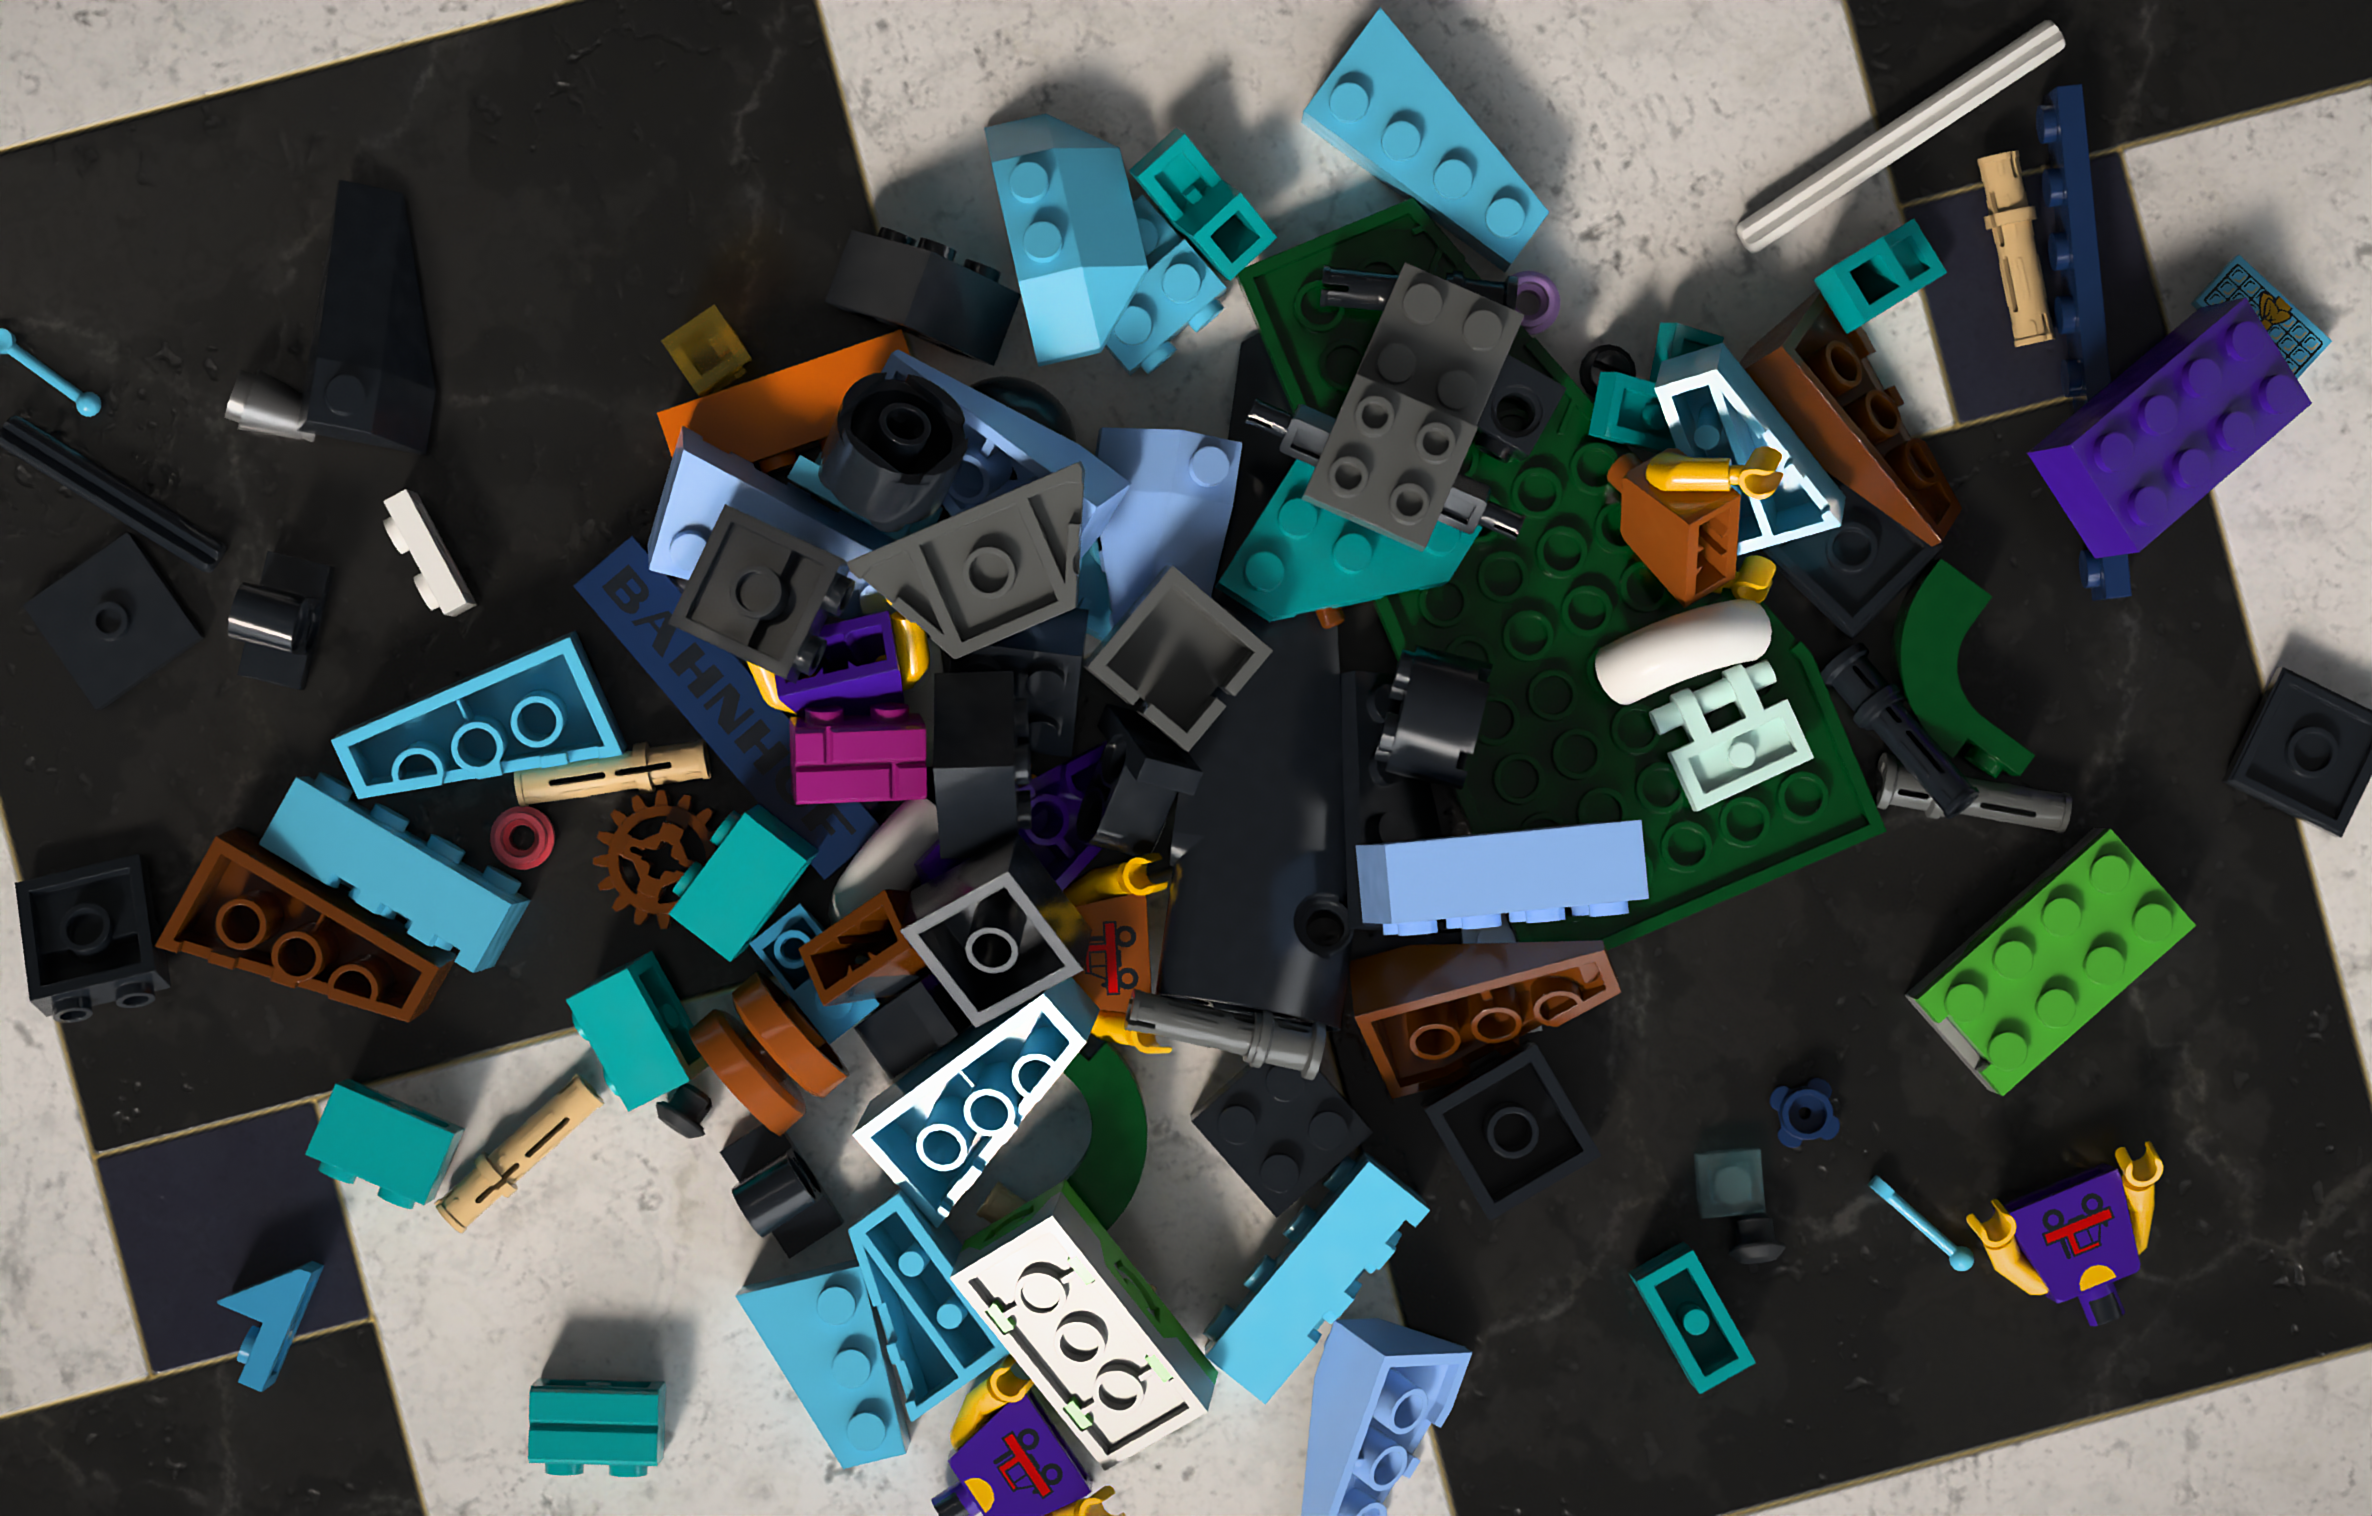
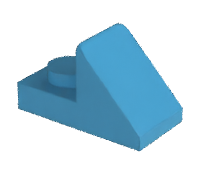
(280, 1307)

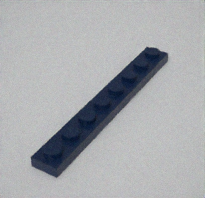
(2081, 308)

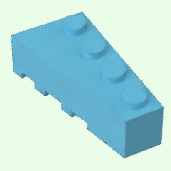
(502, 720)

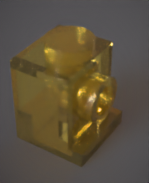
(708, 352)

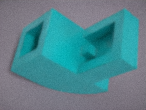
(1202, 205)
(1879, 276)

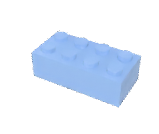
(1493, 873)

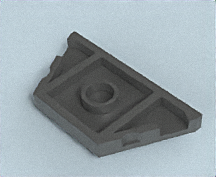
(987, 566)

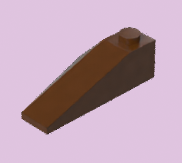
(1848, 419)

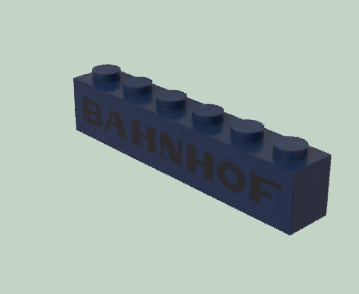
(720, 702)

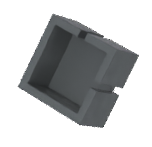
(1174, 654)

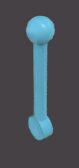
(87, 403)
(1960, 1257)

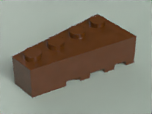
(286, 925)

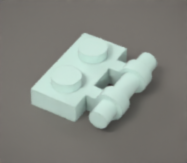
(1739, 753)

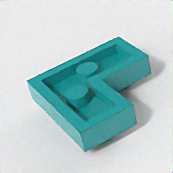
(1628, 406)

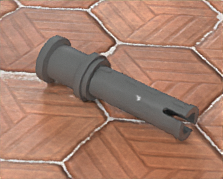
(1995, 801)
(1255, 1037)

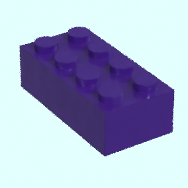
(2170, 428)

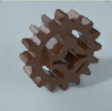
(624, 844)

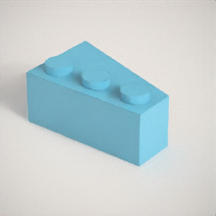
(1724, 414)

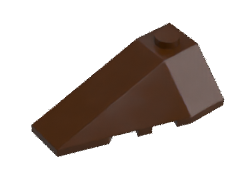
(1450, 1004)

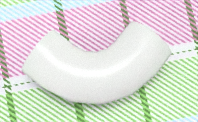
(1682, 648)
(886, 858)

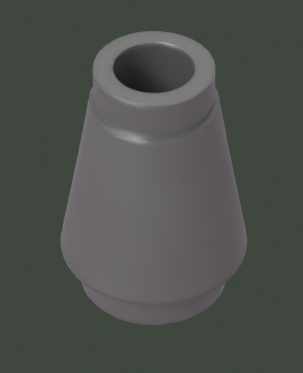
(265, 406)

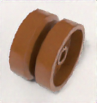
(760, 1060)

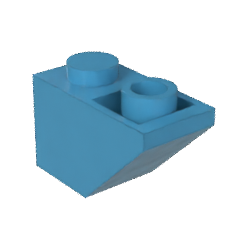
(780, 953)

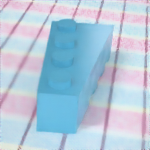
(1419, 141)
(396, 870)
(969, 1097)
(1312, 1275)

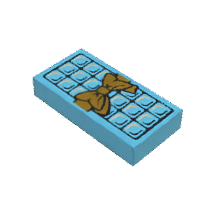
(2289, 328)

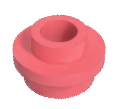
(502, 837)

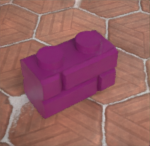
(858, 755)

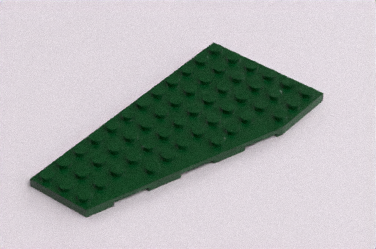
(1544, 607)

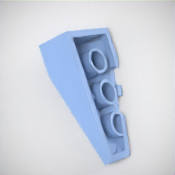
(1007, 439)
(1170, 512)
(1371, 1409)

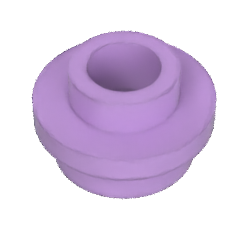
(1548, 299)

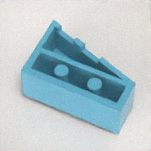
(926, 1319)
(833, 1357)

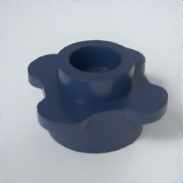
(1821, 1120)

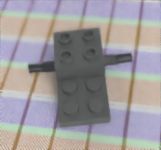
(1408, 417)

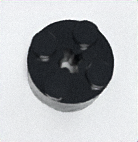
(893, 449)
(1436, 717)

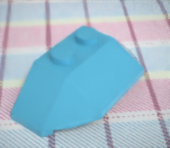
(1067, 232)

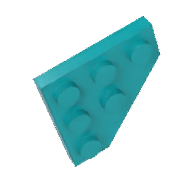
(1317, 560)

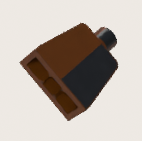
(868, 932)

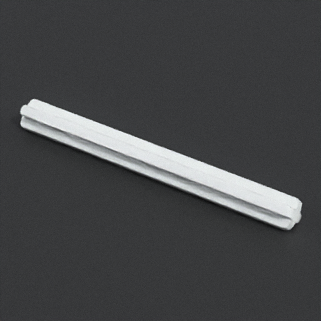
(1900, 136)

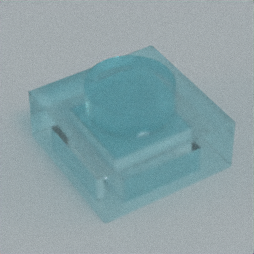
(1729, 1182)

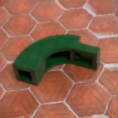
(1924, 665)
(1118, 1141)

